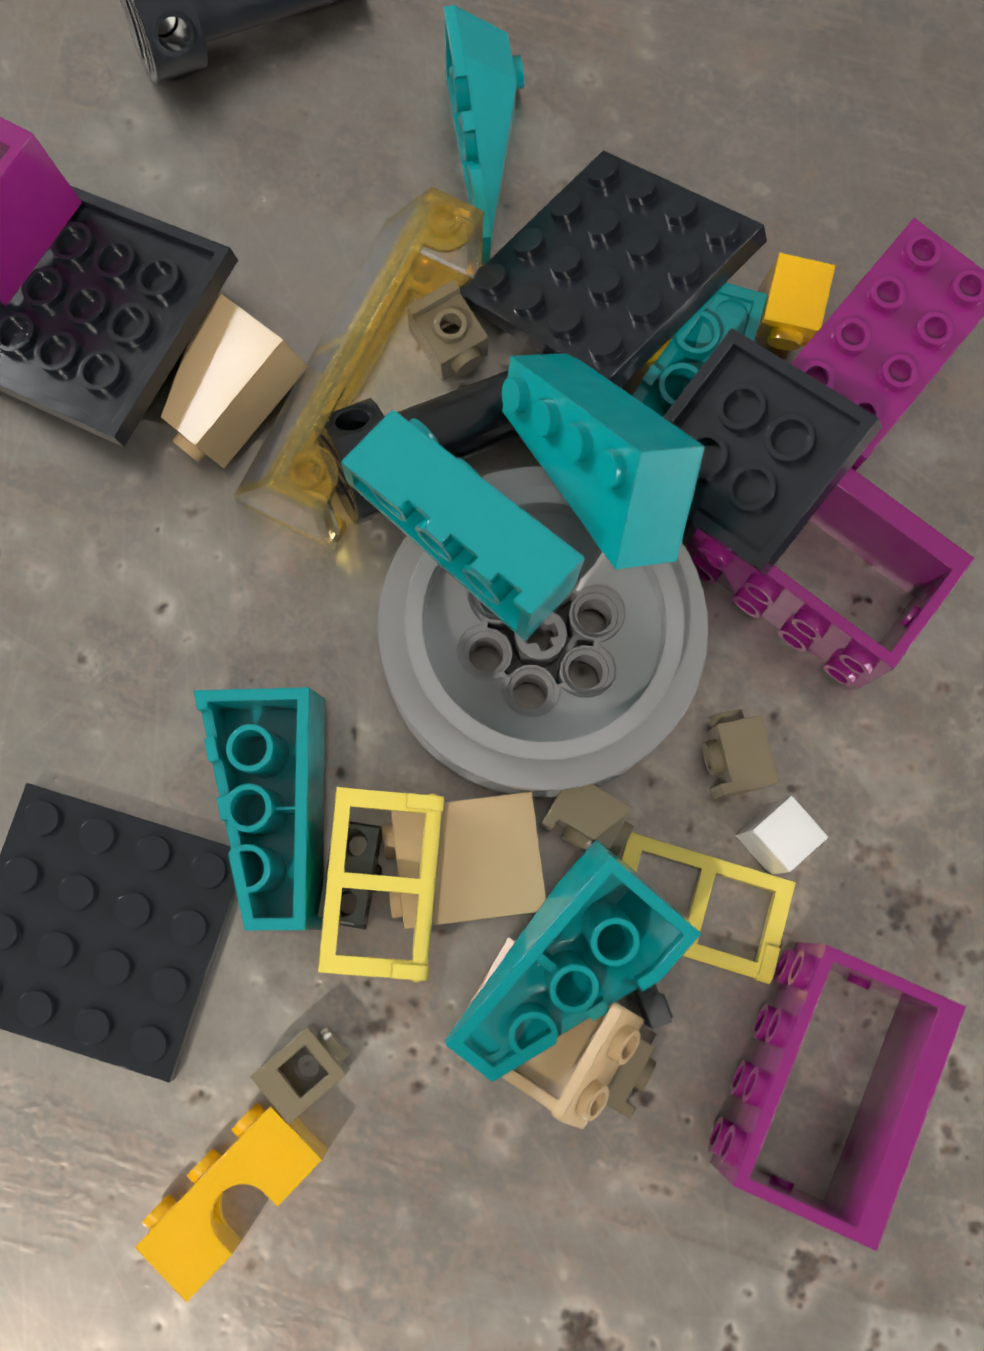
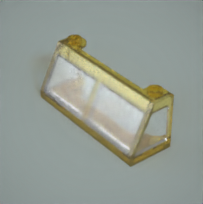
(413, 255)

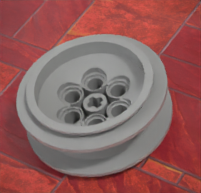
(579, 736)

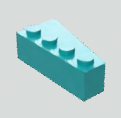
(607, 455)
(463, 523)
(271, 796)

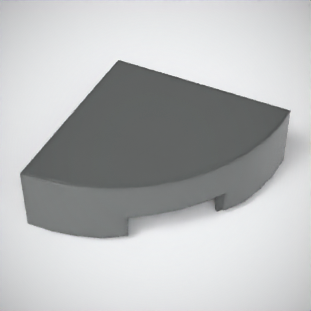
(653, 1007)

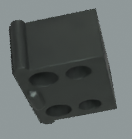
(362, 864)

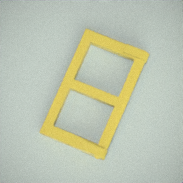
(782, 892)
(418, 967)

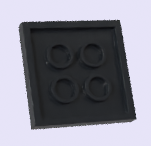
(769, 450)

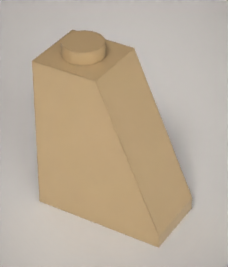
(228, 382)

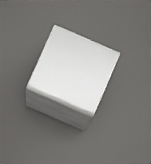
(781, 836)

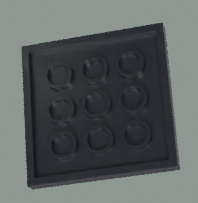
(612, 267)
(107, 315)
(107, 930)

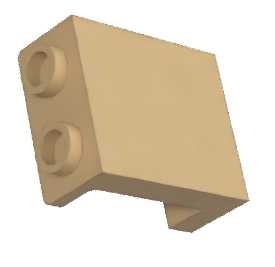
(483, 862)
(577, 1069)

